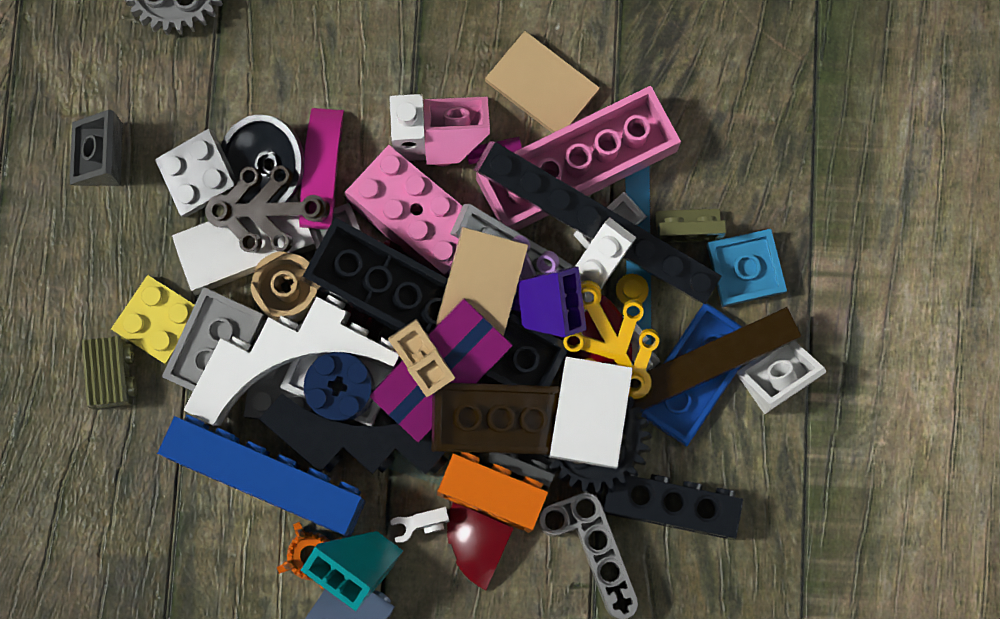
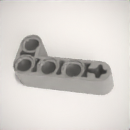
(595, 558)

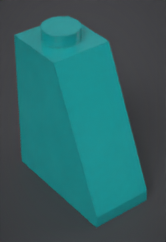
(352, 566)

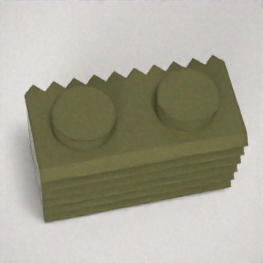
(107, 372)

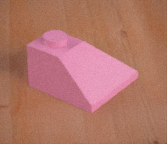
(454, 128)

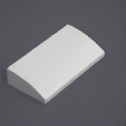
(214, 256)

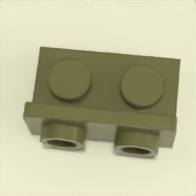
(689, 226)

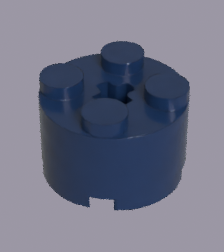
(329, 370)

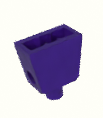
(552, 303)

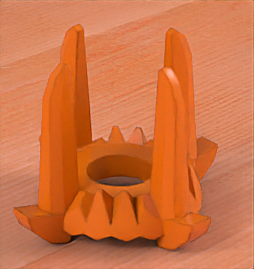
(295, 548)

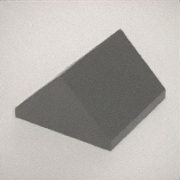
(96, 150)

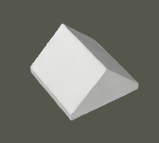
(780, 375)

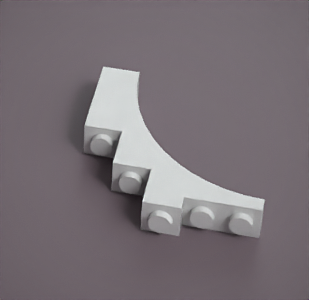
(236, 369)

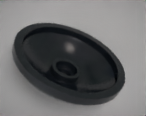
(255, 144)

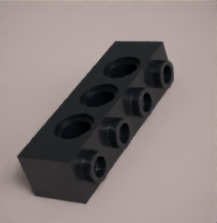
(722, 524)

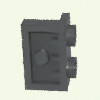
(525, 465)

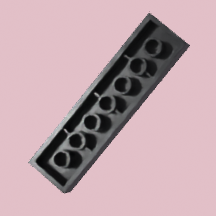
(399, 290)

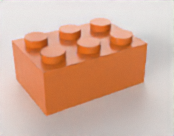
(492, 491)

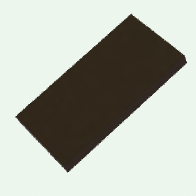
(494, 418)

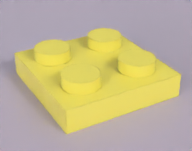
(154, 319)

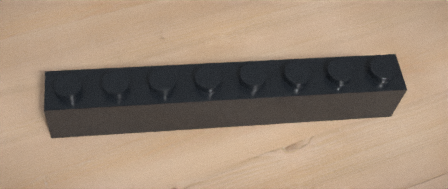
(588, 216)

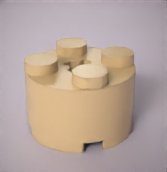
(267, 287)

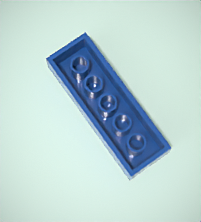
(257, 474)

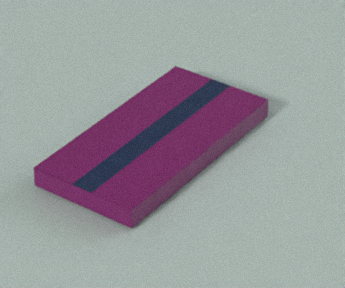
(469, 349)

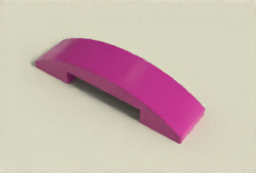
(321, 161)

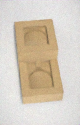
(421, 358)

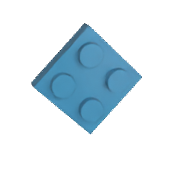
(747, 267)

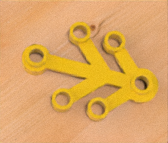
(616, 346)

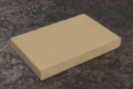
(542, 84)
(485, 275)

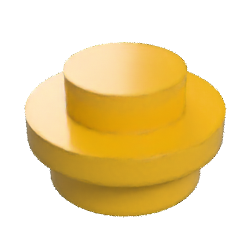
(632, 288)

